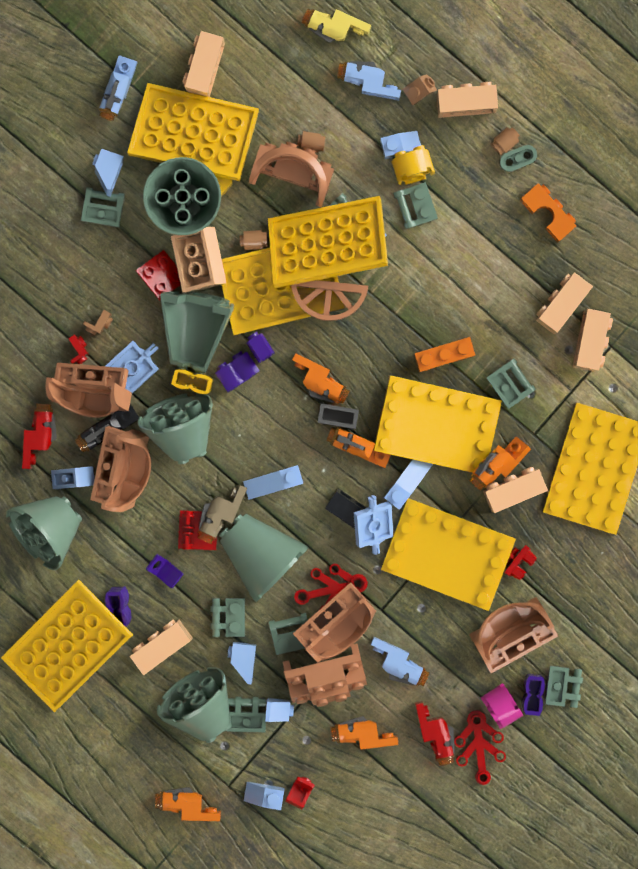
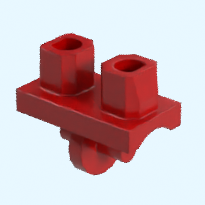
(524, 555)

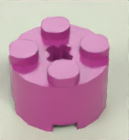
(501, 706)

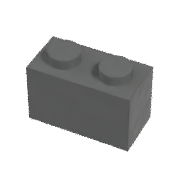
(338, 416)

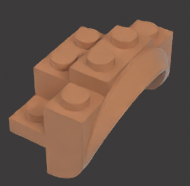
(293, 167)
(97, 389)
(122, 466)
(336, 624)
(512, 633)
(326, 679)

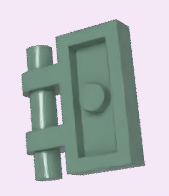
(234, 617)
(557, 686)
(247, 721)

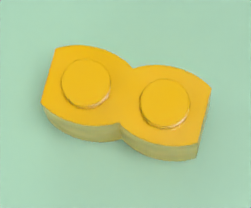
(188, 380)

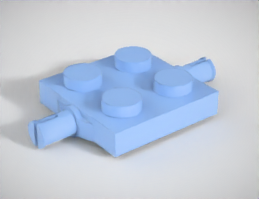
(137, 362)
(373, 524)

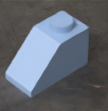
(399, 142)
(107, 169)
(72, 477)
(243, 659)
(278, 710)
(264, 795)

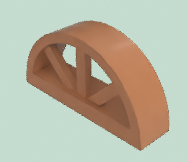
(338, 288)

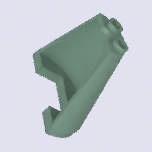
(194, 327)
(259, 553)

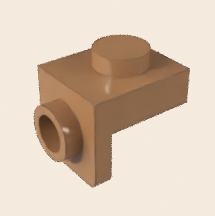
(419, 89)
(103, 322)

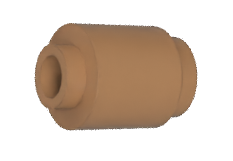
(505, 140)
(311, 141)
(253, 240)

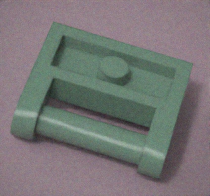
(421, 202)
(102, 213)
(506, 388)
(286, 641)

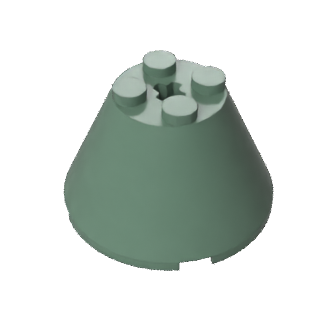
(169, 184)
(179, 425)
(45, 528)
(198, 705)

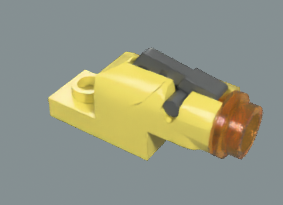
(333, 27)

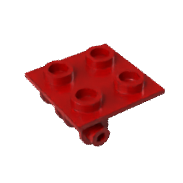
(160, 274)
(188, 531)

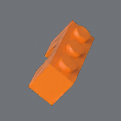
(561, 222)
(444, 354)

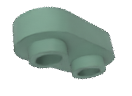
(518, 158)

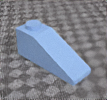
(273, 482)
(407, 482)

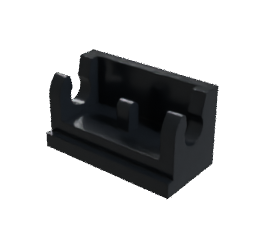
(344, 506)

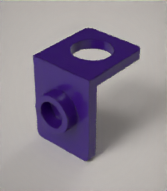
(165, 571)

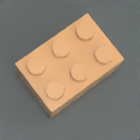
(204, 64)
(467, 100)
(198, 260)
(563, 302)
(592, 340)
(515, 489)
(160, 646)

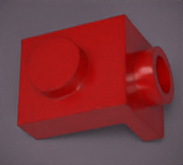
(79, 344)
(300, 792)

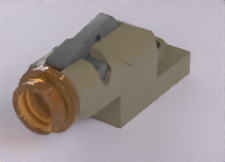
(217, 511)

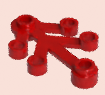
(333, 586)
(479, 744)

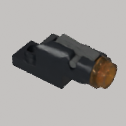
(94, 435)

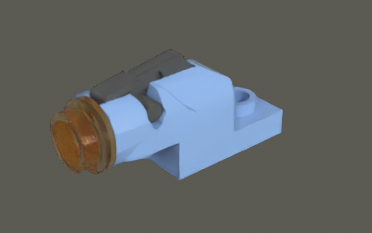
(370, 77)
(117, 88)
(398, 666)

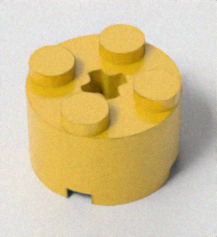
(412, 165)

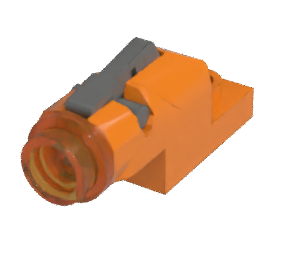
(318, 383)
(357, 446)
(499, 462)
(363, 731)
(188, 802)

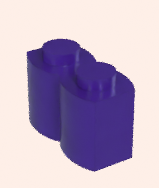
(260, 347)
(237, 371)
(117, 603)
(534, 687)

